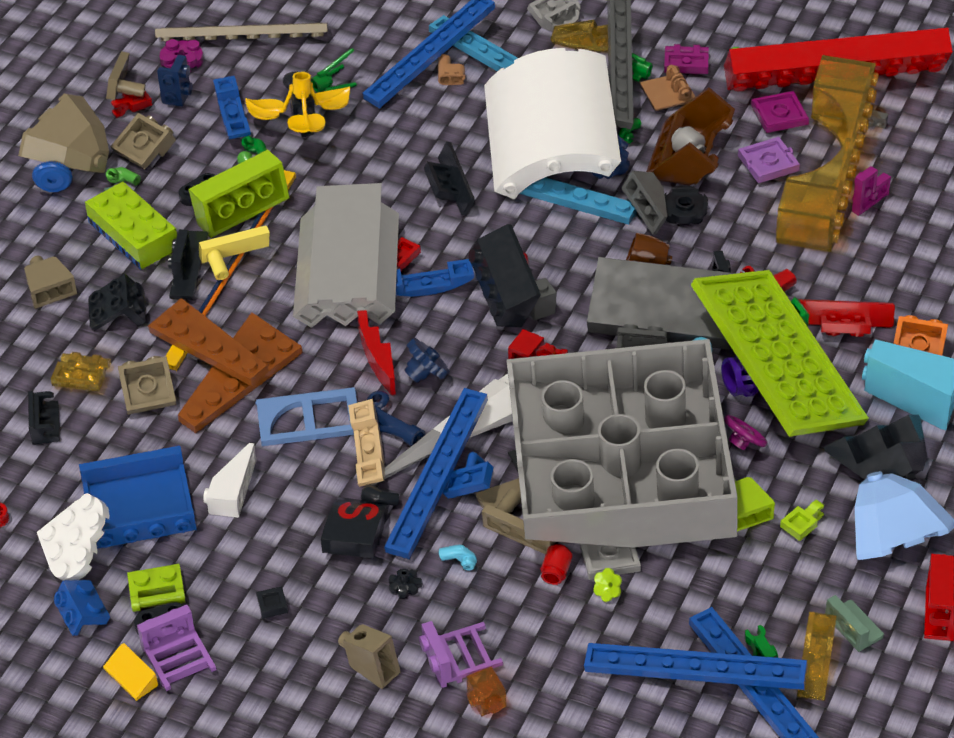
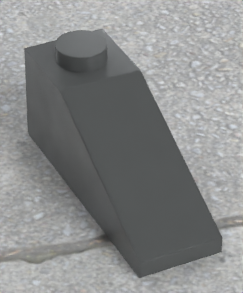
(647, 198)

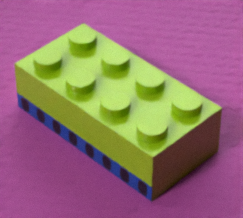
(131, 225)

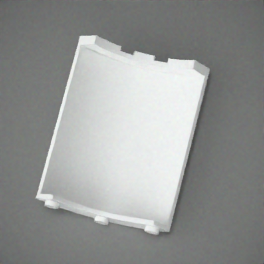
(550, 118)

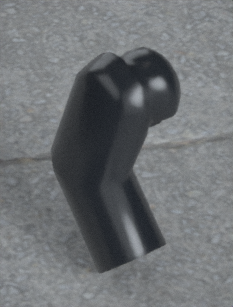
(376, 495)

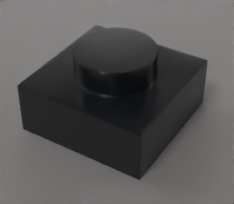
(272, 602)

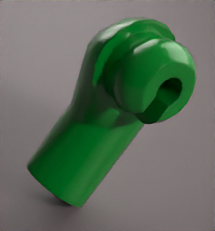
(626, 133)
(253, 145)

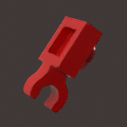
(130, 102)

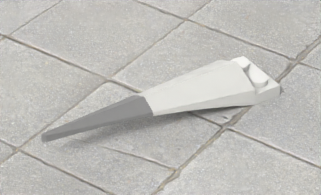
(495, 413)

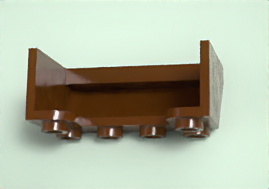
(687, 166)

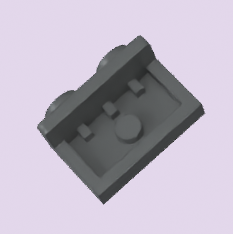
(632, 336)

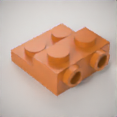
(921, 334)

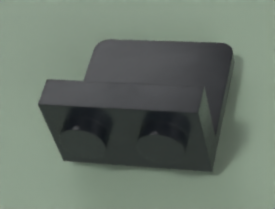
(115, 299)

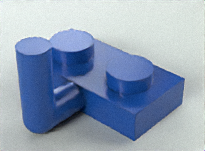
(472, 478)

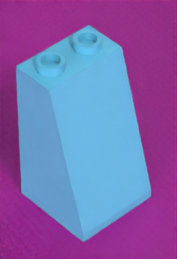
(911, 381)

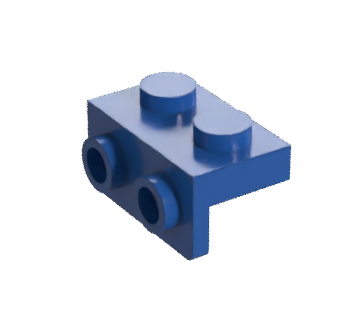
(80, 605)

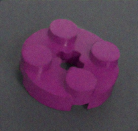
(190, 49)

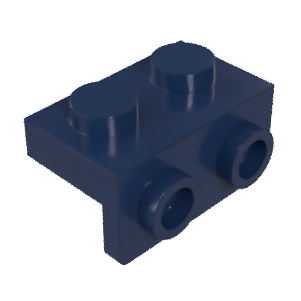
(175, 82)

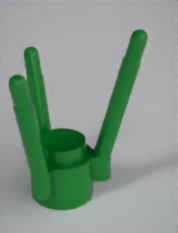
(640, 68)
(323, 79)

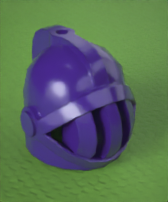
(736, 378)

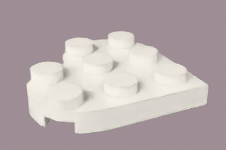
(72, 537)

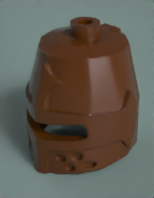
(649, 250)

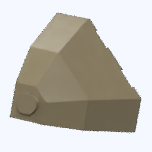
(69, 136)

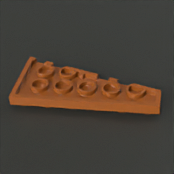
(221, 391)

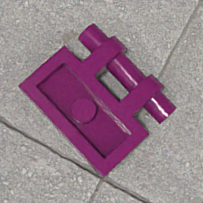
(687, 59)

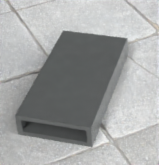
(651, 296)

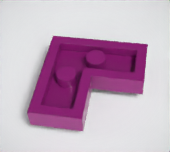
(869, 189)

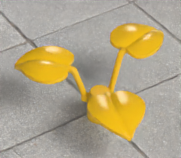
(271, 108)

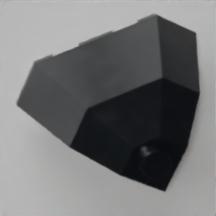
(884, 448)

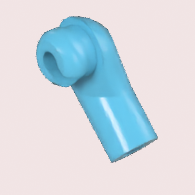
(460, 552)

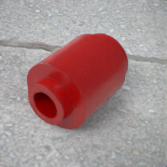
(556, 564)

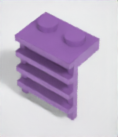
(169, 635)
(441, 658)

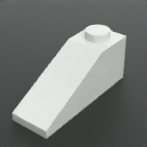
(230, 484)

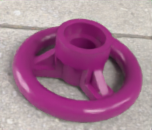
(743, 433)

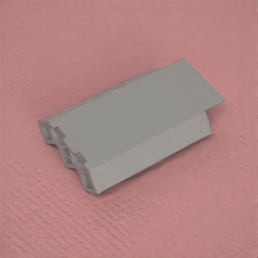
(347, 256)

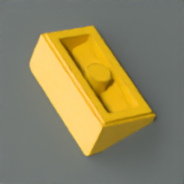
(131, 672)

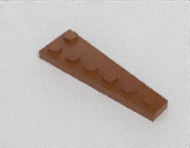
(202, 338)

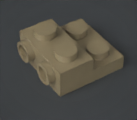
(143, 140)
(146, 384)

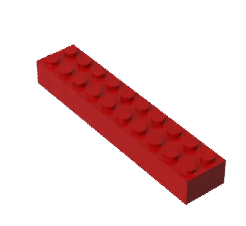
(800, 60)

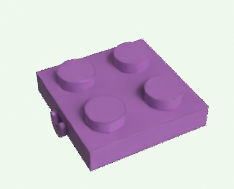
(769, 159)

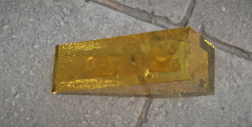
(818, 654)

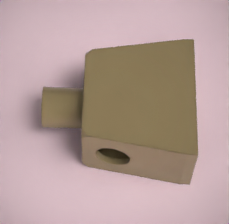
(48, 281)
(371, 654)

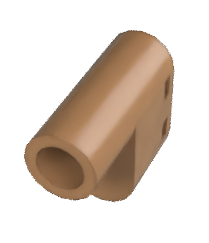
(450, 73)

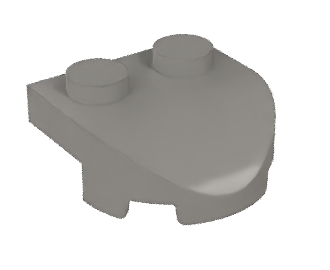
(554, 12)

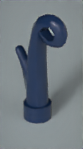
(393, 425)

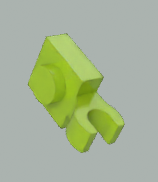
(802, 522)

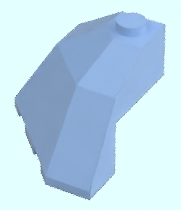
(895, 513)

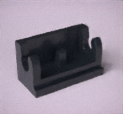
(43, 418)

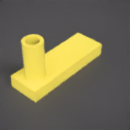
(229, 245)

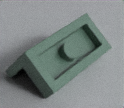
(853, 623)

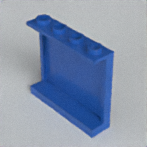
(143, 494)

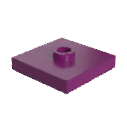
(780, 111)

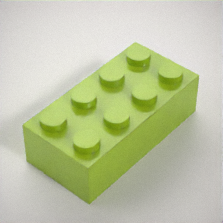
(239, 193)

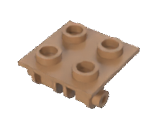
(668, 90)

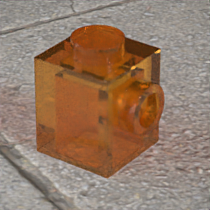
(486, 691)

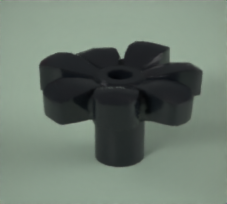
(404, 582)

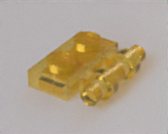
(80, 371)

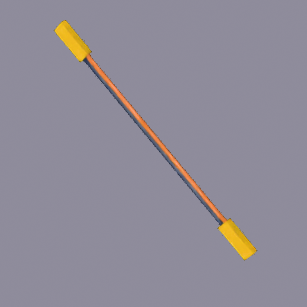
(176, 355)

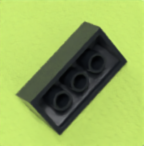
(504, 277)

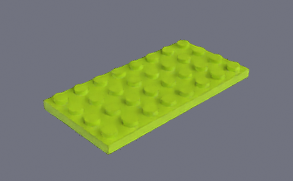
(779, 352)

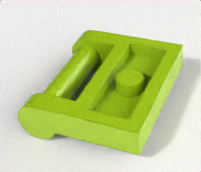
(156, 587)

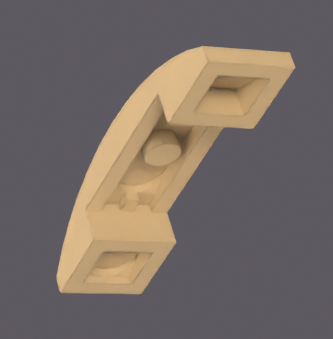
(368, 443)

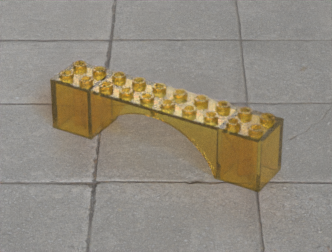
(815, 200)

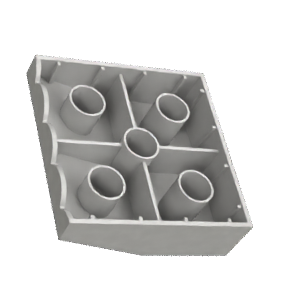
(623, 446)

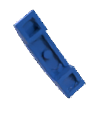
(231, 107)
(434, 282)

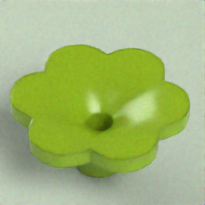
(607, 584)

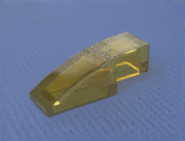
(581, 36)

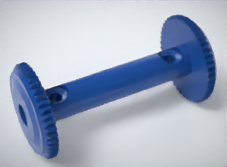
(52, 176)

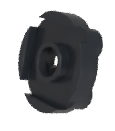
(692, 213)

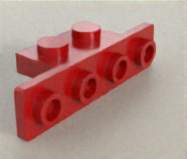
(849, 316)

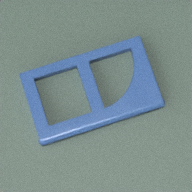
(272, 408)

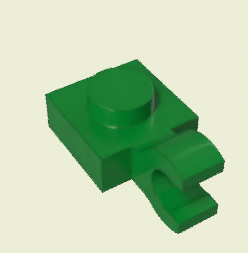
(760, 644)

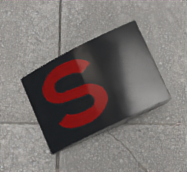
(354, 527)

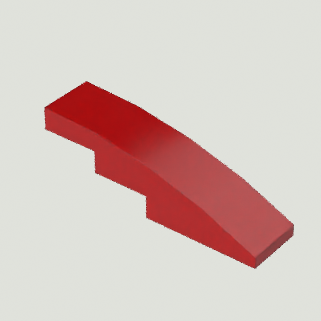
(377, 353)

